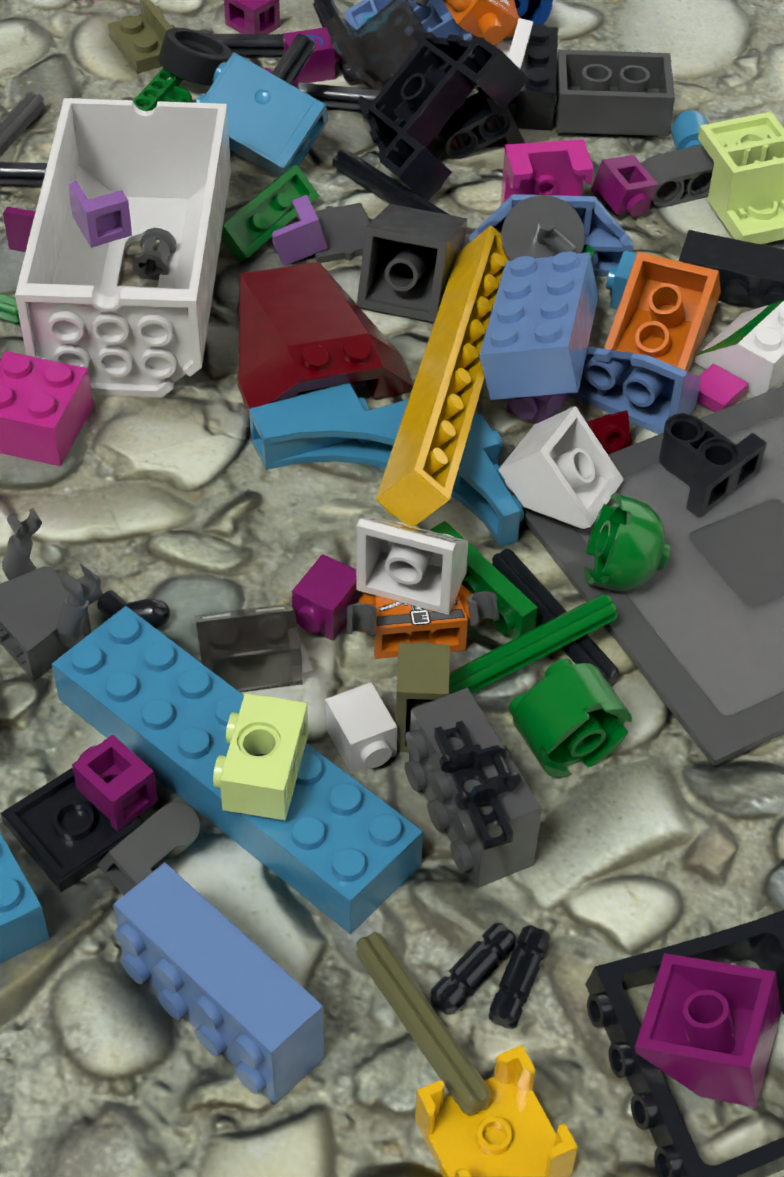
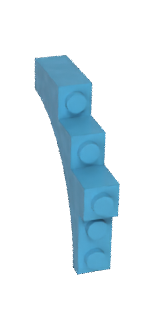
(341, 428)

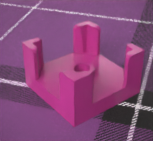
(546, 168)

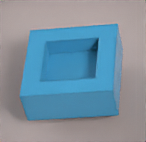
(619, 276)

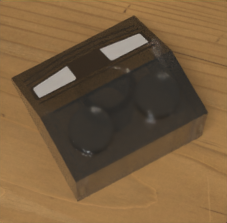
(252, 647)

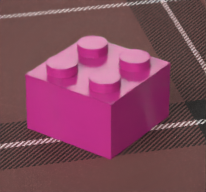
(41, 407)

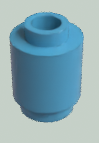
(686, 129)

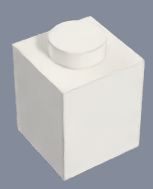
(361, 728)

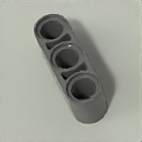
(680, 175)

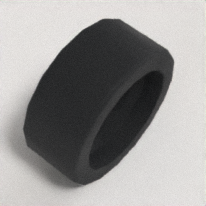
(192, 55)

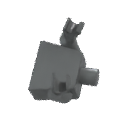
(38, 608)

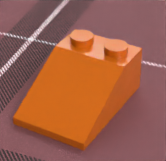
(665, 310)

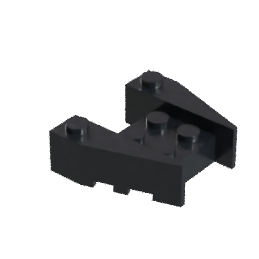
(426, 95)

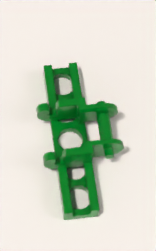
(165, 92)

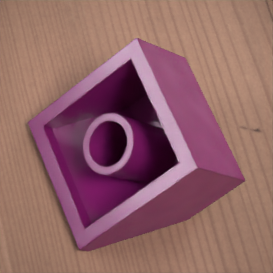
(711, 1027)

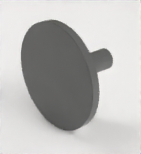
(541, 228)

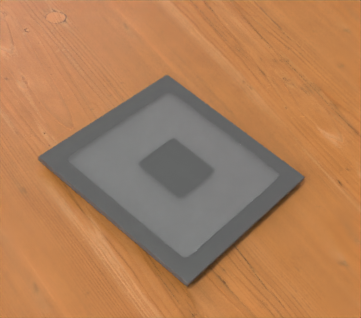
(714, 616)

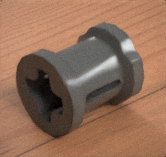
(143, 260)

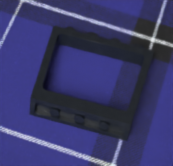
(652, 1100)

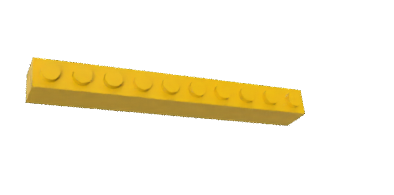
(446, 387)

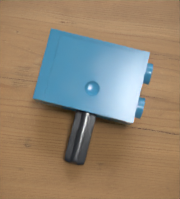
(266, 114)

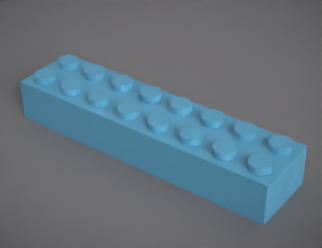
(173, 713)

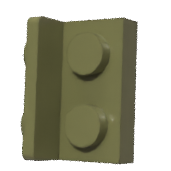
(141, 36)

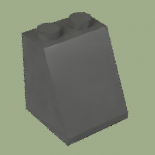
(409, 261)

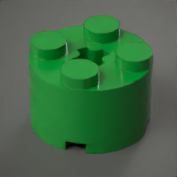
(570, 717)

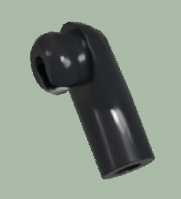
(151, 610)

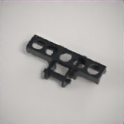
(486, 793)

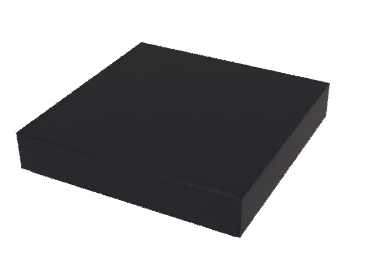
(63, 830)

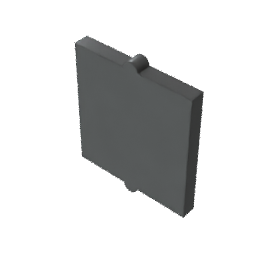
(343, 232)

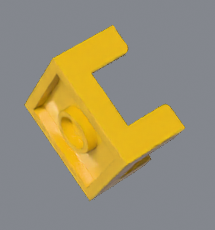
(503, 1139)

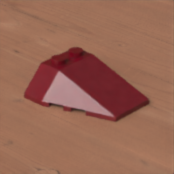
(308, 335)

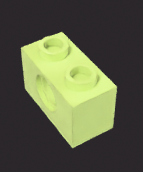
(266, 782)

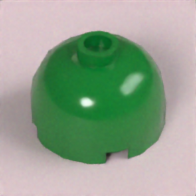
(626, 545)

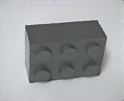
(614, 92)
(440, 791)

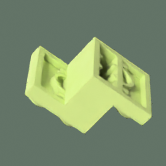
(747, 175)

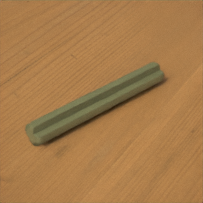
(423, 1024)

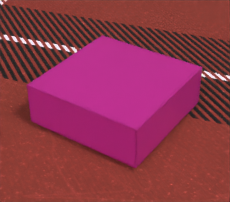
(720, 388)

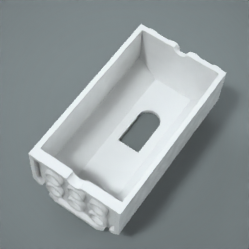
(69, 295)

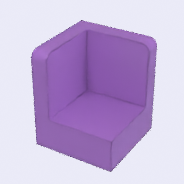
(102, 217)
(302, 237)

